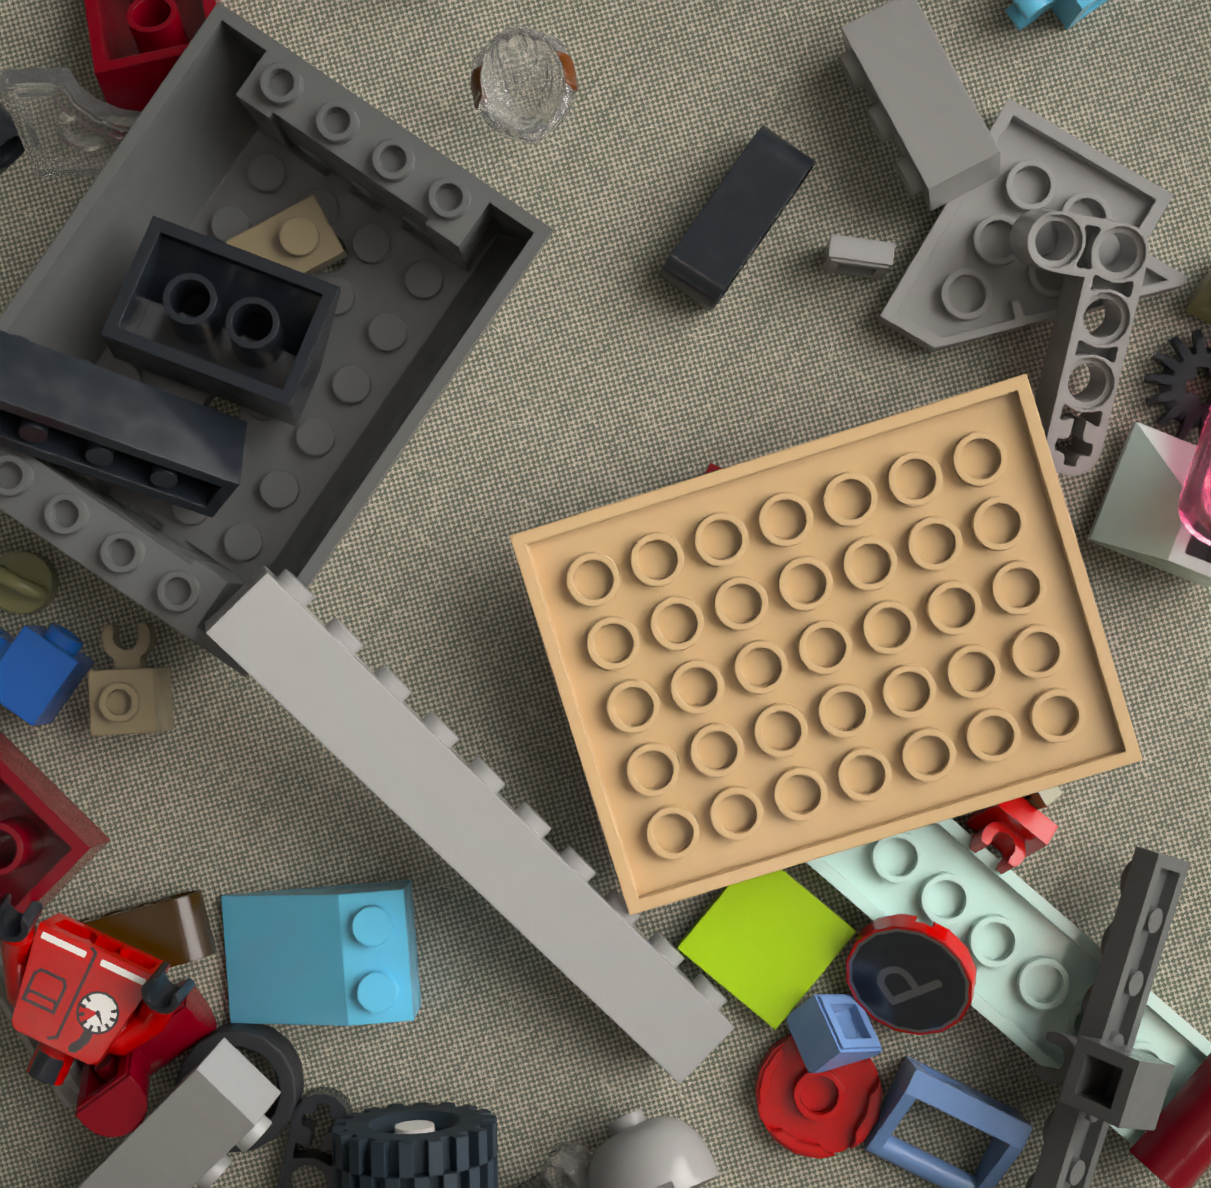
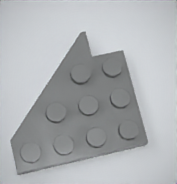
(965, 274)

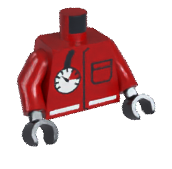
(80, 990)

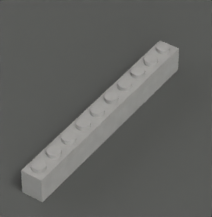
(466, 820)

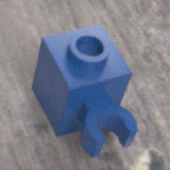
(40, 671)

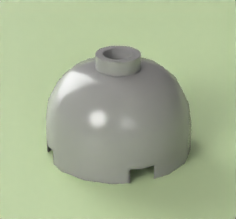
(651, 1155)

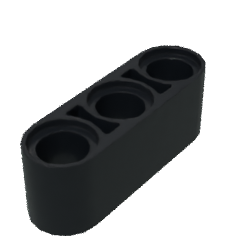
(736, 218)

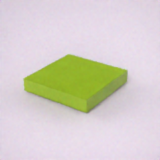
(766, 942)

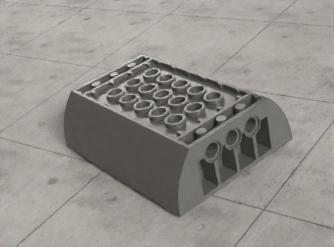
(425, 273)

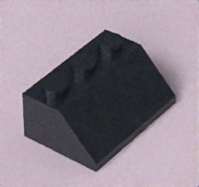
(222, 321)

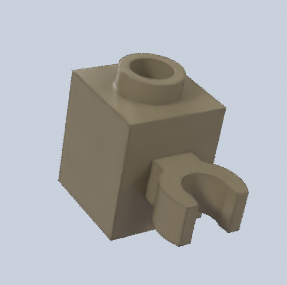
(130, 694)

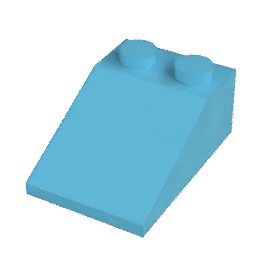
(322, 955)

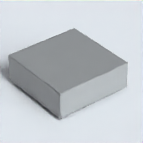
(857, 256)

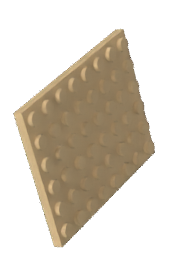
(827, 645)

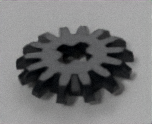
(1172, 392)

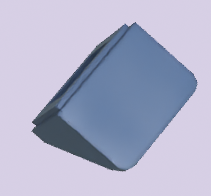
(832, 1032)

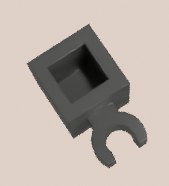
(1109, 1080)

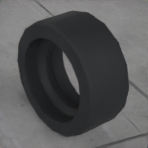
(272, 1047)

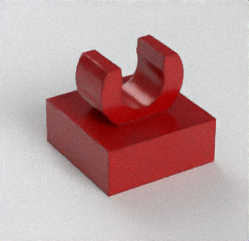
(1011, 828)

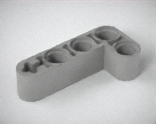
(1069, 340)

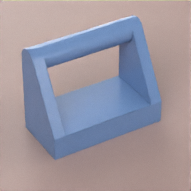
(961, 1101)

